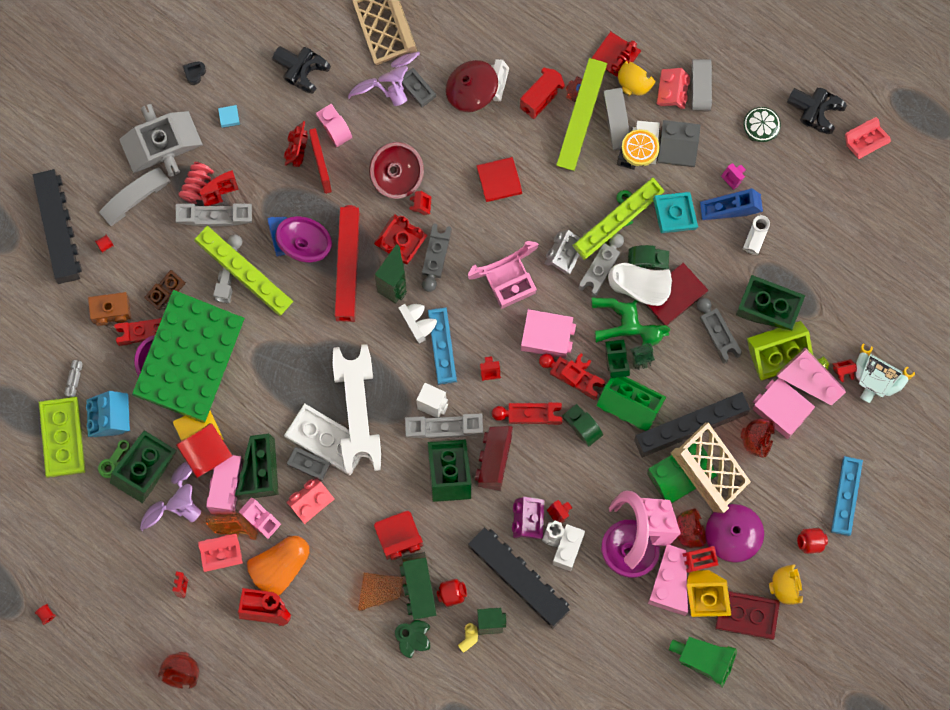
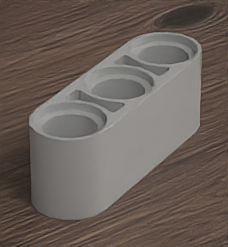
(701, 84)

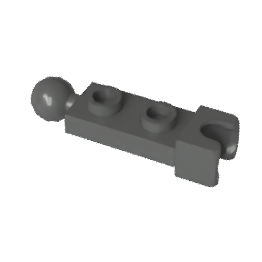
(435, 257)
(718, 330)

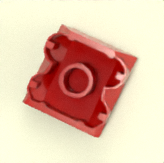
(403, 234)

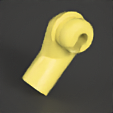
(471, 637)

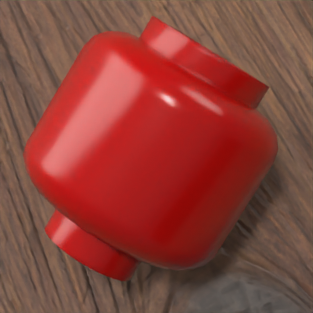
(812, 540)
(452, 592)

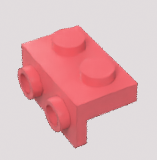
(673, 87)
(866, 138)
(310, 500)
(220, 552)

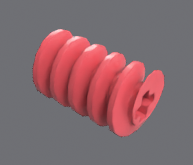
(195, 182)

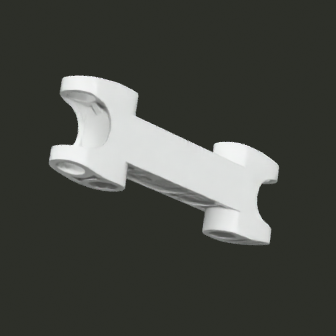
(353, 375)

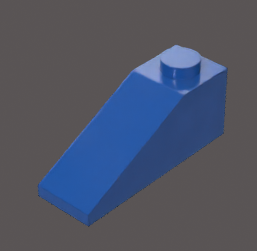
(732, 205)

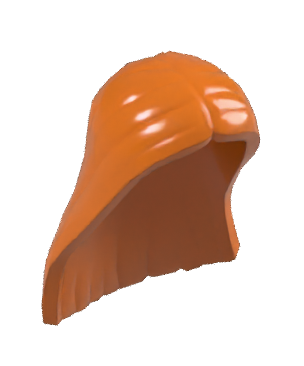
(278, 565)

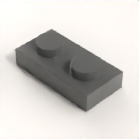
(418, 87)
(308, 464)

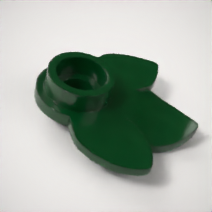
(415, 639)

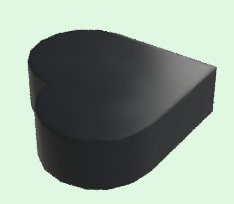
(194, 72)

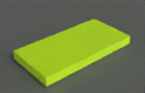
(61, 437)

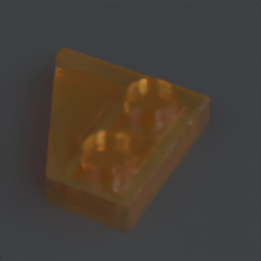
(230, 524)
(379, 589)

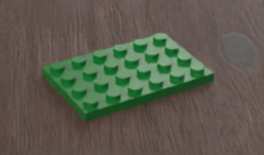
(188, 356)

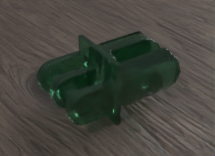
(642, 356)

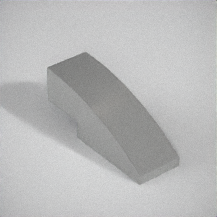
(616, 116)

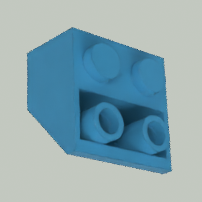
(108, 414)

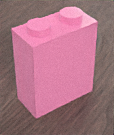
(547, 334)
(783, 406)

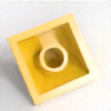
(708, 594)

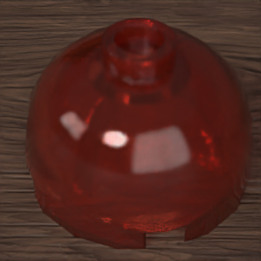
(757, 437)
(691, 531)
(179, 670)

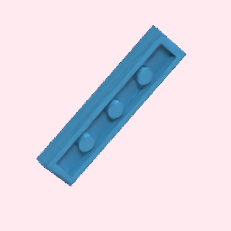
(442, 347)
(846, 496)

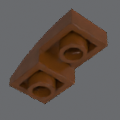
(161, 292)

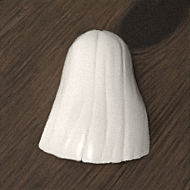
(642, 284)

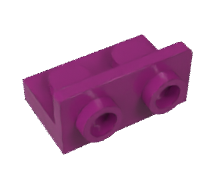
(528, 518)

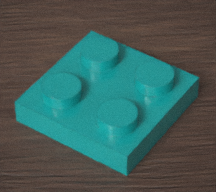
(675, 212)

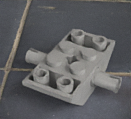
(142, 142)

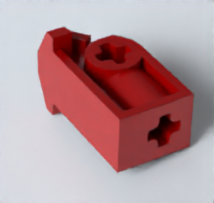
(542, 92)
(255, 607)

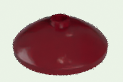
(477, 91)
(407, 172)

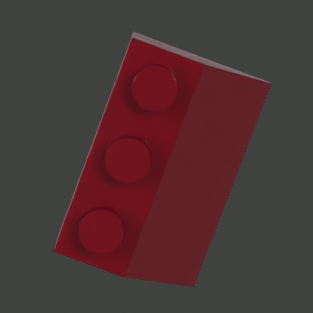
(494, 457)

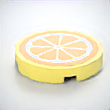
(640, 147)

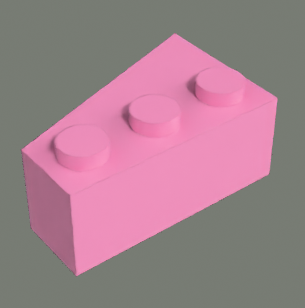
(812, 377)
(224, 485)
(671, 582)

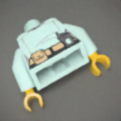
(879, 376)

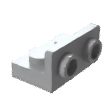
(563, 254)

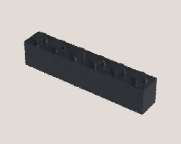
(56, 226)
(685, 426)
(519, 577)

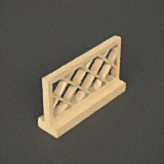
(400, 22)
(703, 481)

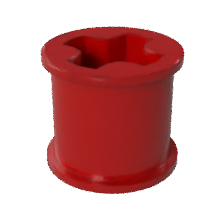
(104, 243)
(45, 614)

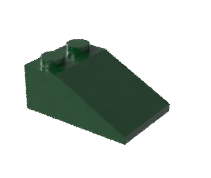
(770, 304)
(142, 466)
(449, 470)

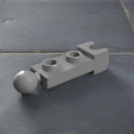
(602, 264)
(223, 290)

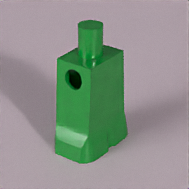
(706, 658)

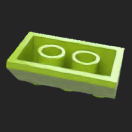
(776, 348)

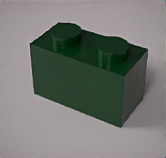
(491, 621)

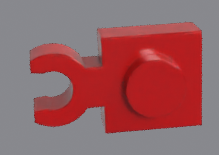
(574, 371)

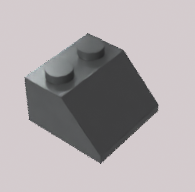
(679, 143)

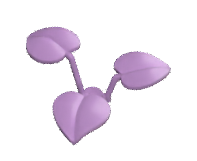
(396, 75)
(181, 501)

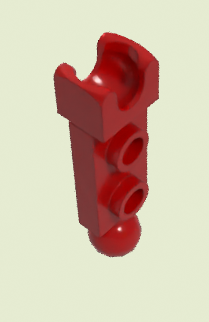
(136, 331)
(586, 383)
(529, 413)

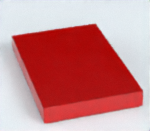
(320, 161)

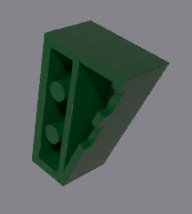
(259, 469)
(418, 586)

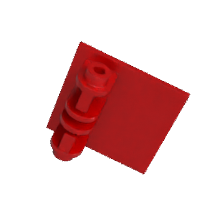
(615, 52)
(297, 142)

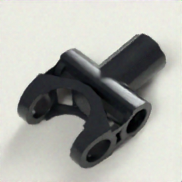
(299, 66)
(815, 106)

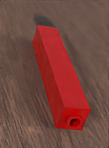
(347, 264)

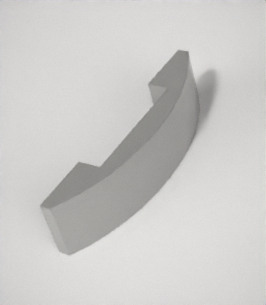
(133, 194)
(213, 215)
(444, 426)

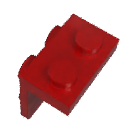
(398, 535)

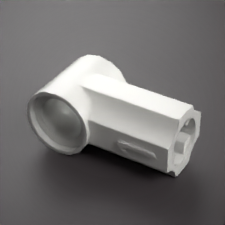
(756, 236)
(553, 534)

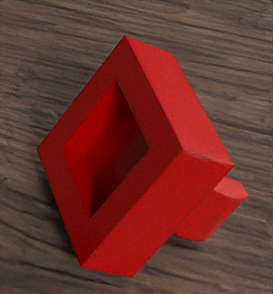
(422, 203)
(845, 367)
(490, 369)
(558, 511)

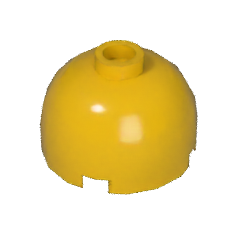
(634, 79)
(787, 585)

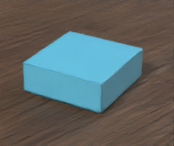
(229, 116)

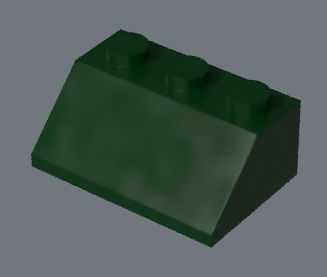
(391, 277)

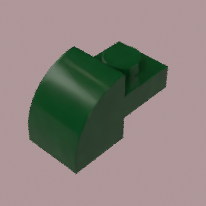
(648, 257)
(617, 358)
(583, 425)

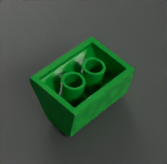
(631, 402)
(672, 480)

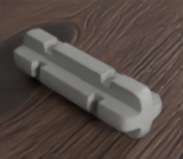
(73, 378)

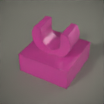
(733, 175)

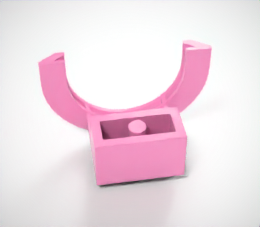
(508, 276)
(653, 518)

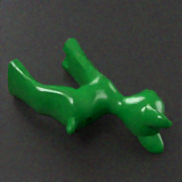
(629, 322)

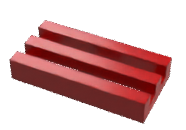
(690, 561)
(181, 588)

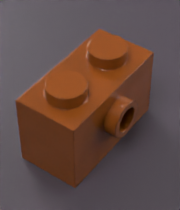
(109, 308)

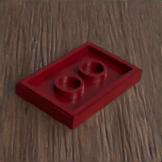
(685, 291)
(750, 616)

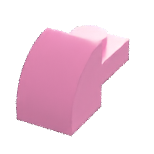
(334, 125)
(259, 518)

